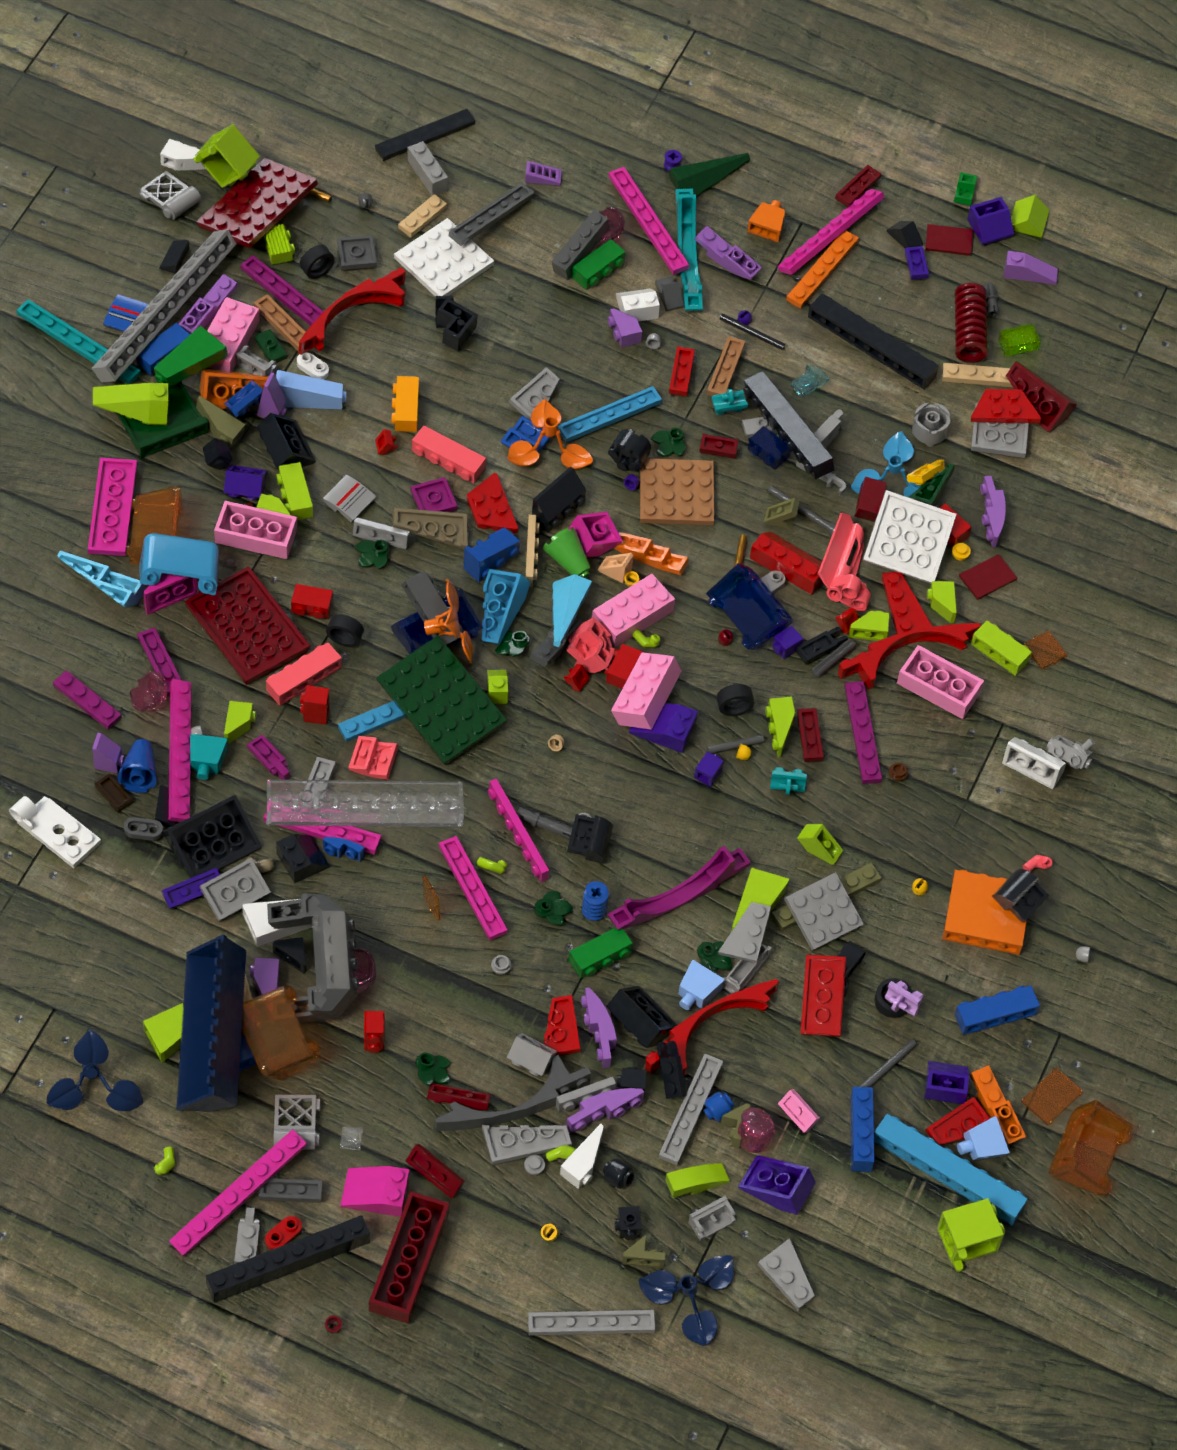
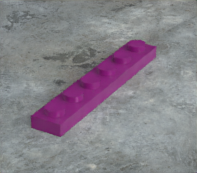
(281, 290)
(863, 732)

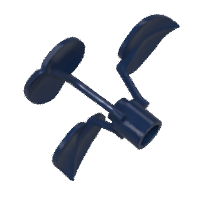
(90, 1052)
(661, 1284)

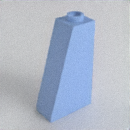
(310, 392)

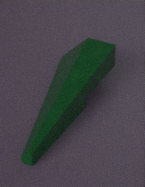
(705, 174)
(932, 491)

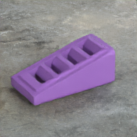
(533, 177)

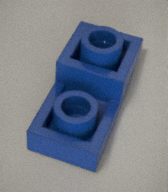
(337, 846)

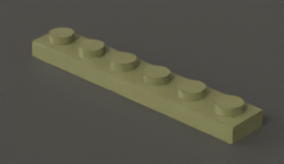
(853, 884)

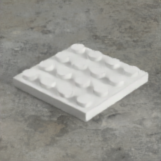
(441, 262)
(909, 537)

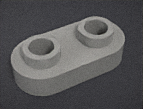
(774, 584)

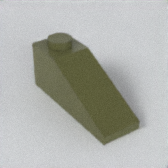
(220, 423)

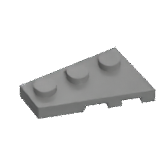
(534, 392)
(748, 934)
(787, 1274)

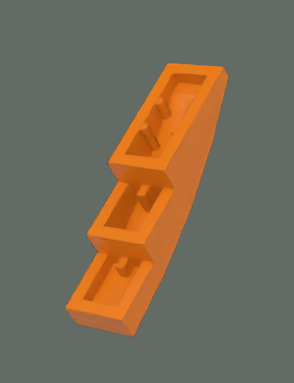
(652, 555)

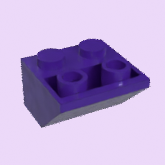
(991, 220)
(946, 1082)

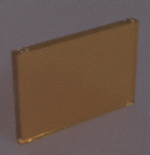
(1051, 1096)

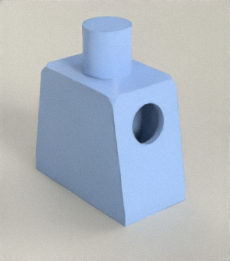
(699, 986)
(984, 1141)

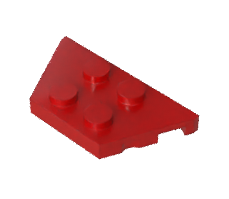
(1005, 407)
(491, 506)

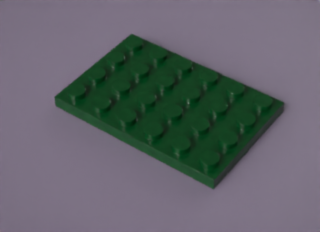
(441, 700)

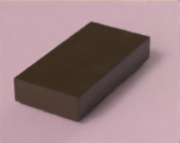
(114, 793)

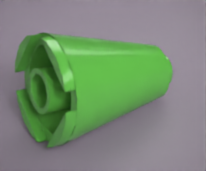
(568, 552)

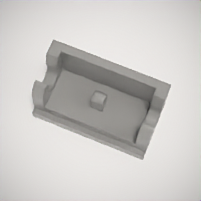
(253, 363)
(712, 1218)

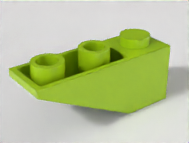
(781, 716)

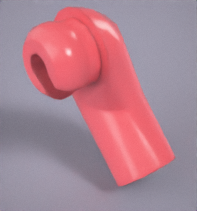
(1038, 862)

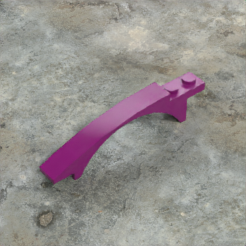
(715, 871)

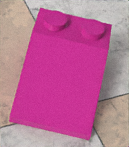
(169, 591)
(376, 1189)

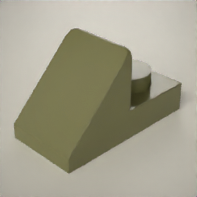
(782, 513)
(733, 1119)
(638, 1256)

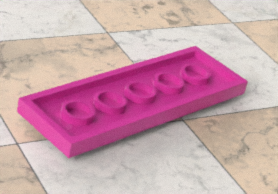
(112, 506)

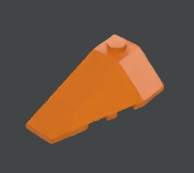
(220, 385)

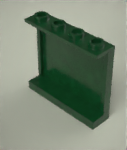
(182, 424)

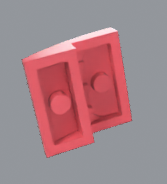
(373, 757)

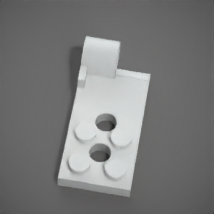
(44, 818)

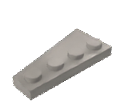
(515, 1143)

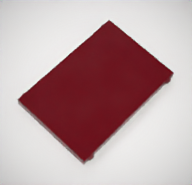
(949, 239)
(988, 577)

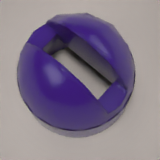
(747, 319)
(628, 482)

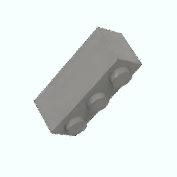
(427, 168)

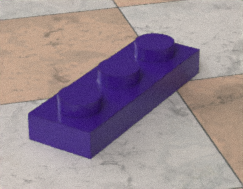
(188, 889)

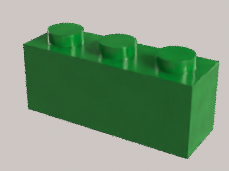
(598, 264)
(600, 952)

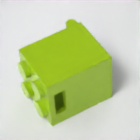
(227, 156)
(970, 1232)

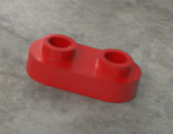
(283, 1232)

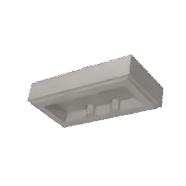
(751, 426)

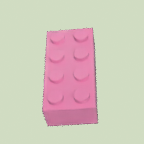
(234, 328)
(255, 529)
(634, 609)
(940, 682)
(646, 690)

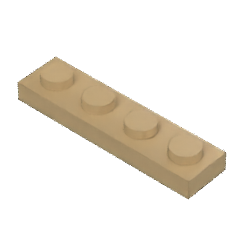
(975, 374)
(532, 544)

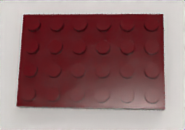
(258, 202)
(248, 625)

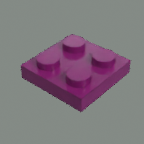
(434, 496)

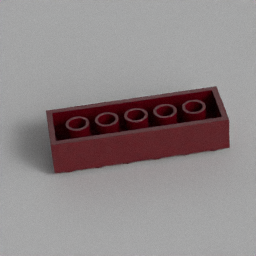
(409, 1257)

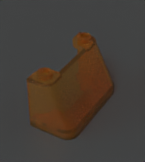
(154, 513)
(277, 1034)
(1089, 1147)

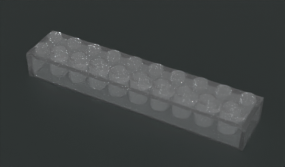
(364, 803)

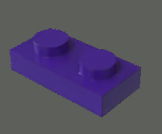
(916, 262)

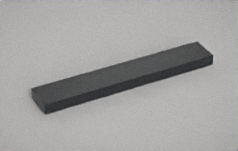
(425, 133)

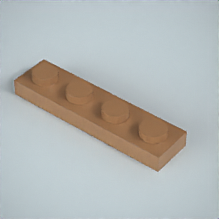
(280, 320)
(726, 366)

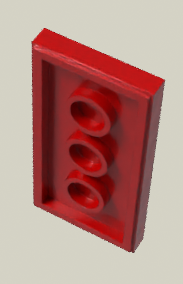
(823, 995)

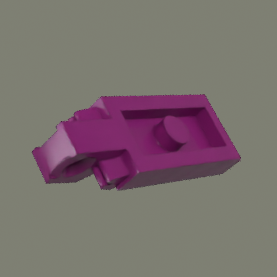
(269, 757)

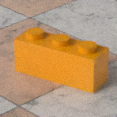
(405, 403)

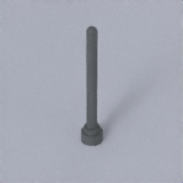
(805, 511)

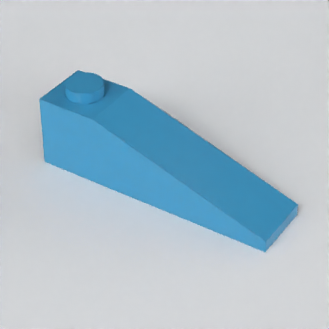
(503, 599)

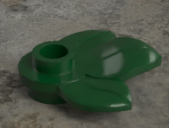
(668, 443)
(371, 555)
(513, 643)
(554, 907)
(712, 959)
(432, 1068)

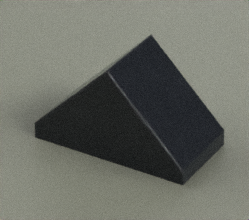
(906, 234)
(292, 952)

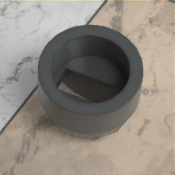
(365, 200)

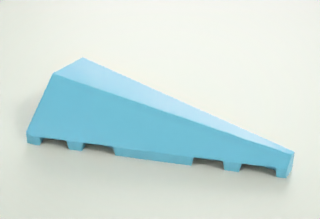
(119, 587)
(567, 600)

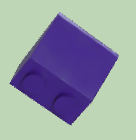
(245, 481)

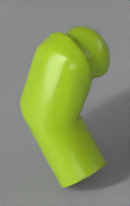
(651, 642)
(498, 867)
(560, 1152)
(167, 1163)

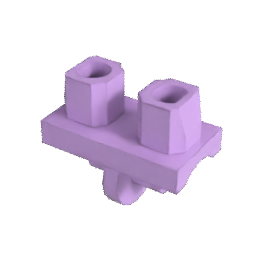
(903, 999)

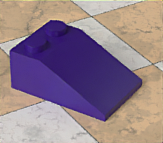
(671, 727)
(778, 1183)

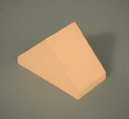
(617, 566)

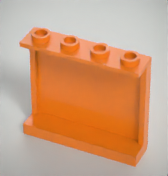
(978, 918)

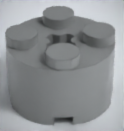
(931, 423)

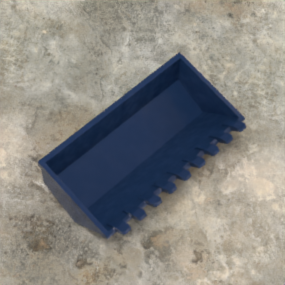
(211, 1026)

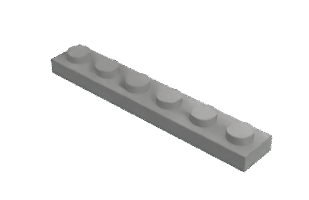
(690, 1109)
(591, 1322)

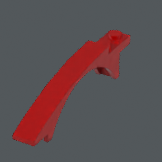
(381, 291)
(868, 662)
(752, 997)

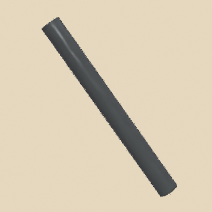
(889, 1064)

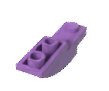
(727, 256)
(206, 309)
(994, 512)
(601, 1024)
(611, 1103)

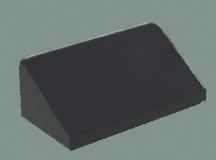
(175, 256)
(162, 808)

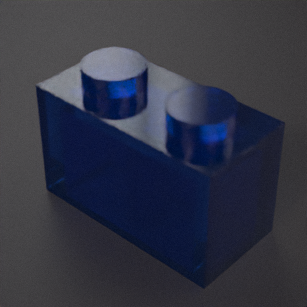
(768, 448)

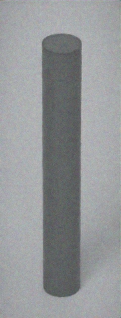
(735, 744)

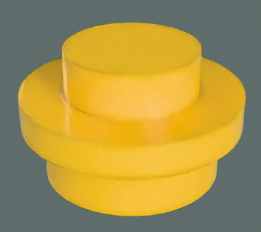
(961, 551)

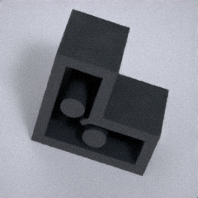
(458, 322)

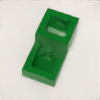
(965, 189)

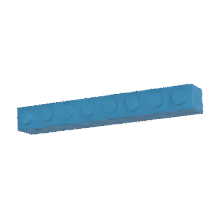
(948, 1168)

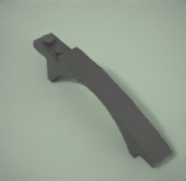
(557, 1084)

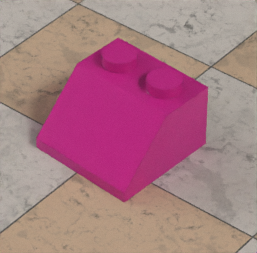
(596, 533)

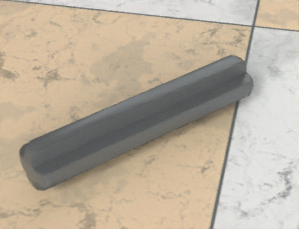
(833, 658)

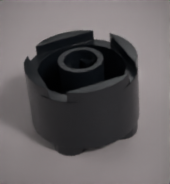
(629, 450)

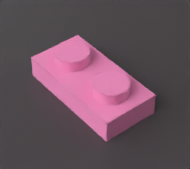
(798, 1110)

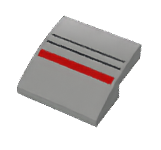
(349, 498)

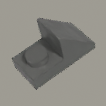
(670, 293)

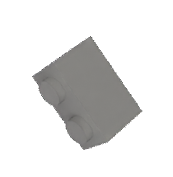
(531, 1055)

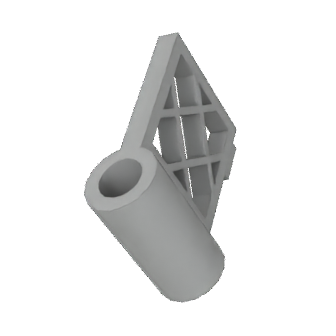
(178, 201)
(307, 1133)

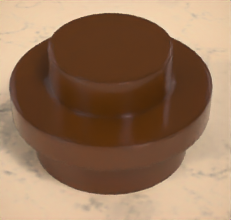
(898, 771)

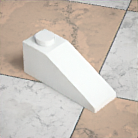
(580, 1164)

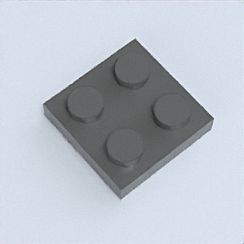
(356, 252)

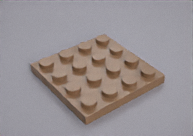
(677, 492)

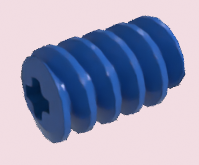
(595, 901)

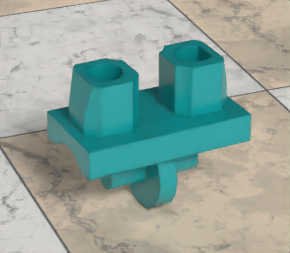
(729, 401)
(788, 780)

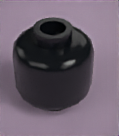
(618, 1173)

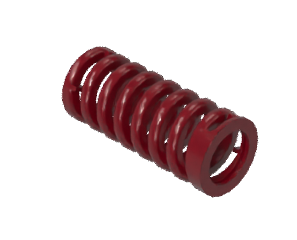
(971, 332)

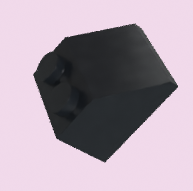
(300, 856)

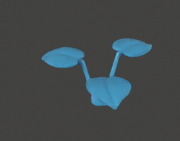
(896, 452)

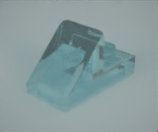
(809, 381)

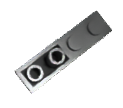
(547, 652)

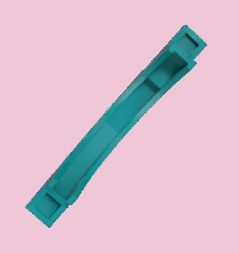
(686, 234)

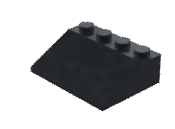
(212, 837)

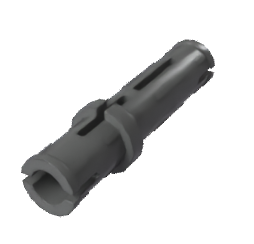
(537, 819)

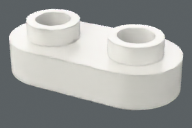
(311, 366)

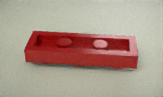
(681, 371)

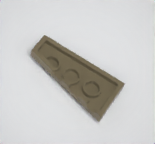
(434, 525)

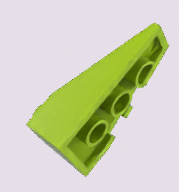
(138, 401)

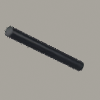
(731, 321)

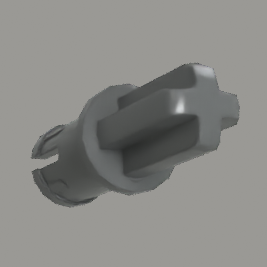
(991, 300)

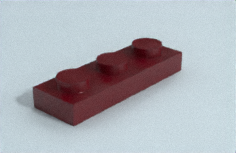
(858, 186)
(810, 735)
(468, 1098)
(435, 1171)

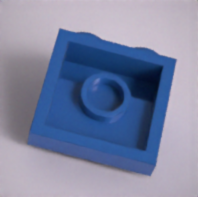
(244, 398)

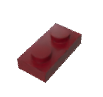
(718, 446)

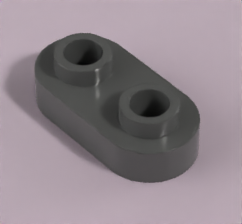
(143, 827)

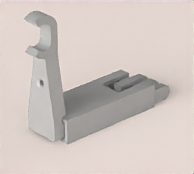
(826, 434)

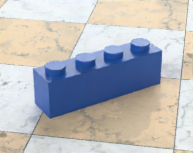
(997, 1009)
(862, 1129)

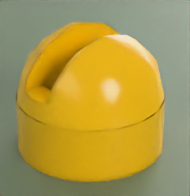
(632, 576)
(744, 752)
(923, 888)
(546, 1230)

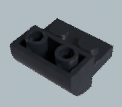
(590, 837)
(1021, 894)

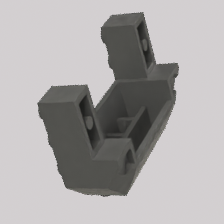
(333, 954)

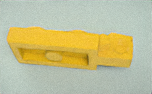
(925, 472)

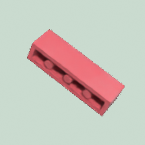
(448, 454)
(305, 671)

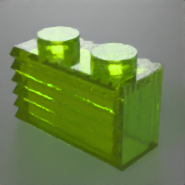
(1019, 339)

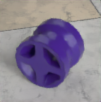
(672, 159)

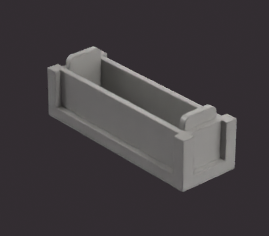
(745, 971)

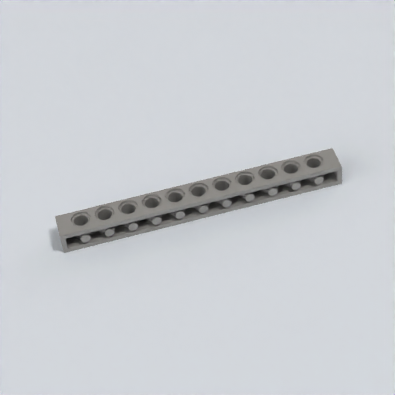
(164, 306)

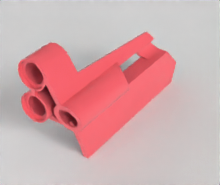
(834, 571)

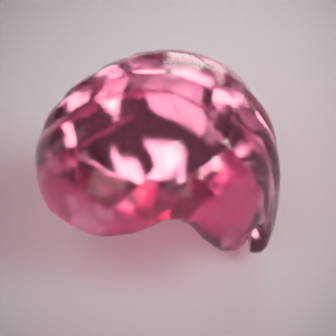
(616, 224)
(150, 692)
(366, 969)
(756, 1130)

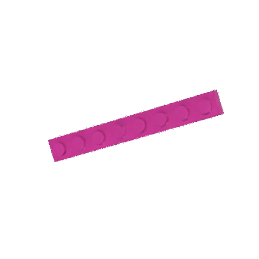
(648, 220)
(831, 231)
(179, 750)
(238, 1193)

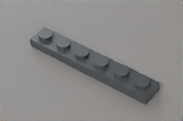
(491, 214)

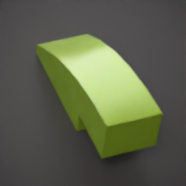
(696, 1179)

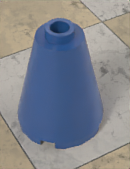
(138, 768)

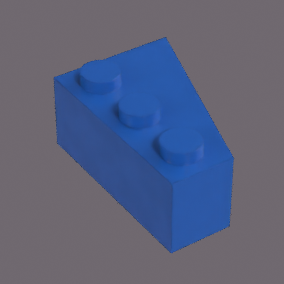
(490, 553)

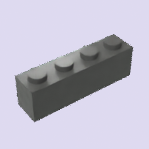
(580, 244)
(427, 601)

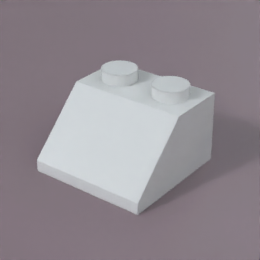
(639, 304)

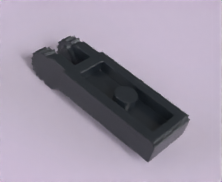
(820, 645)
(671, 1070)

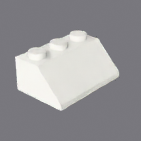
(1033, 762)

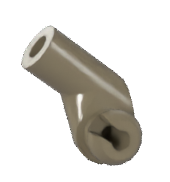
(264, 865)

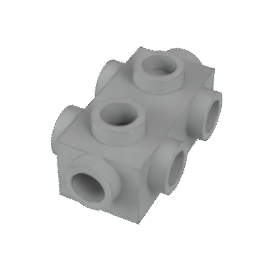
(1074, 753)

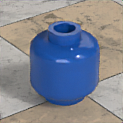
(717, 1106)

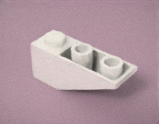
(179, 156)

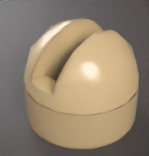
(553, 741)

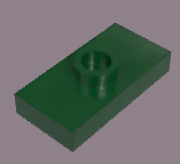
(270, 346)

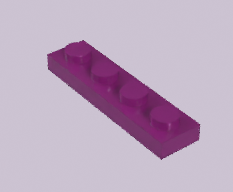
(158, 656)
(87, 700)

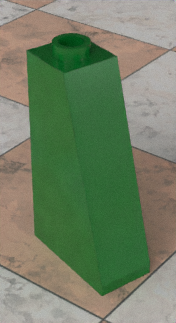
(190, 357)

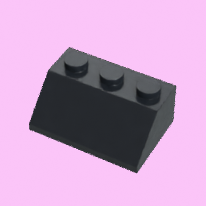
(285, 441)
(559, 500)
(641, 1016)

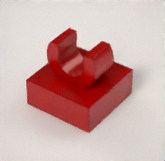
(385, 442)
(846, 619)
(577, 677)

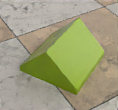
(1030, 216)

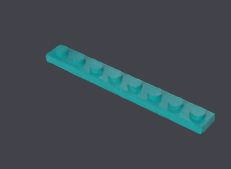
(70, 337)

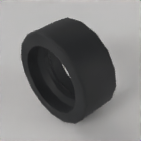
(316, 253)
(345, 630)
(733, 692)
(884, 1008)

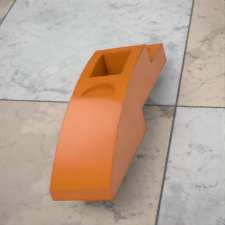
(996, 1104)

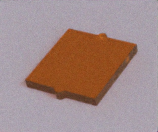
(1045, 650)
(431, 897)

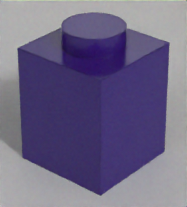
(786, 642)
(709, 769)

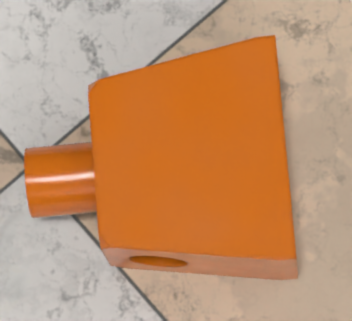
(767, 221)

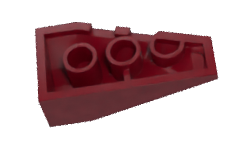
(1048, 401)

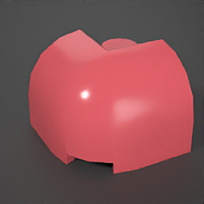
(591, 646)

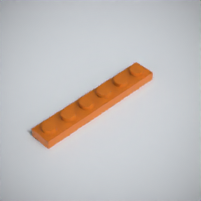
(822, 269)

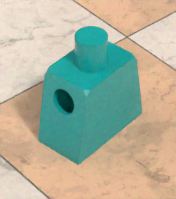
(207, 754)

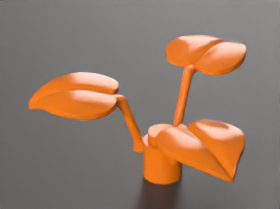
(548, 419)
(438, 625)

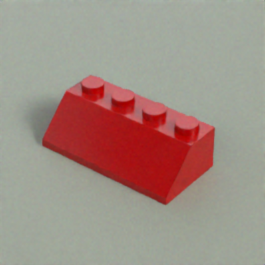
(793, 562)

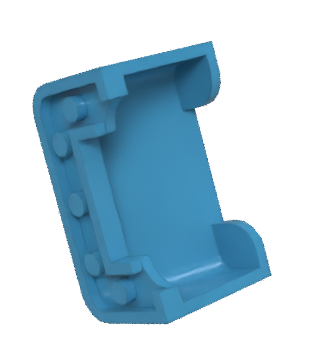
(181, 558)

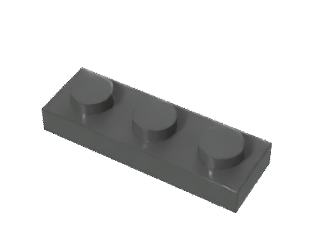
(291, 1190)

